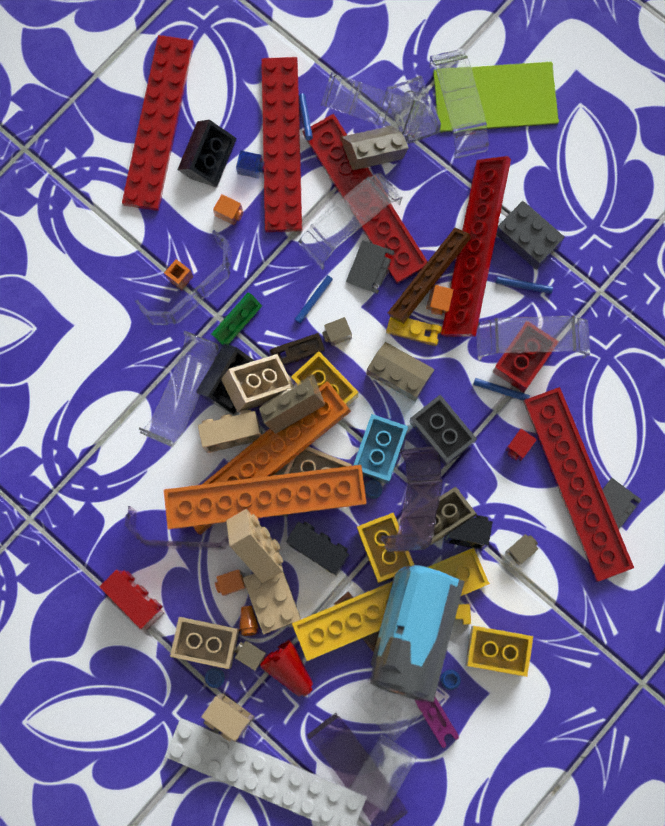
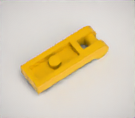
(414, 330)

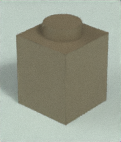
(337, 331)
(522, 549)
(250, 655)

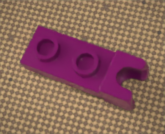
(437, 720)

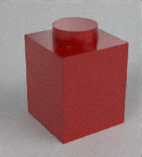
(520, 445)

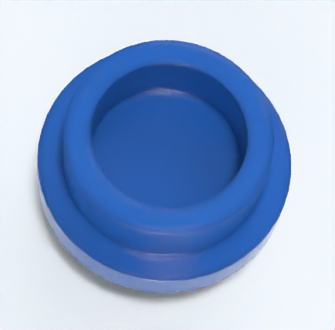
(373, 489)
(214, 677)
(450, 679)

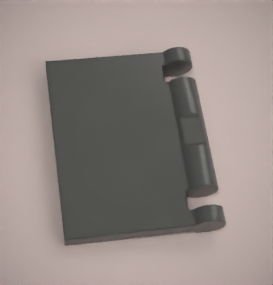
(369, 266)
(619, 501)

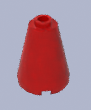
(288, 669)

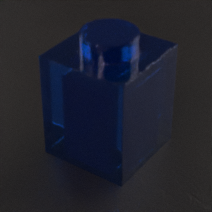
(250, 164)

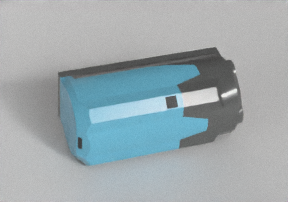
(415, 632)

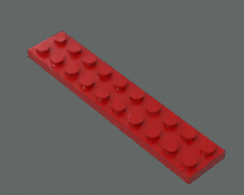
(158, 123)
(281, 145)
(386, 226)
(475, 258)
(578, 484)

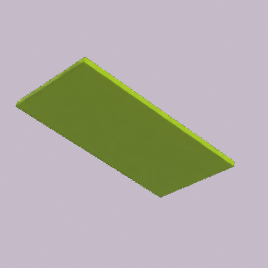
(510, 95)

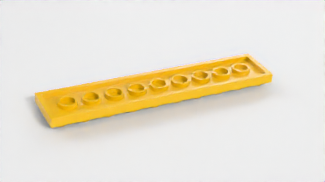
(365, 612)

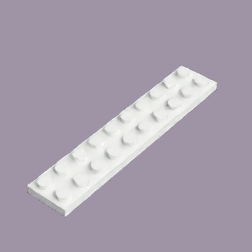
(264, 776)

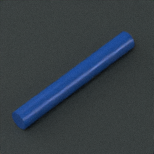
(305, 117)
(524, 285)
(314, 298)
(500, 389)

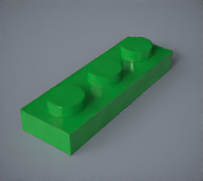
(236, 319)

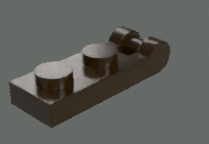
(299, 349)

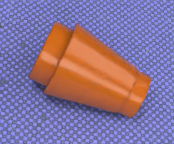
(248, 623)

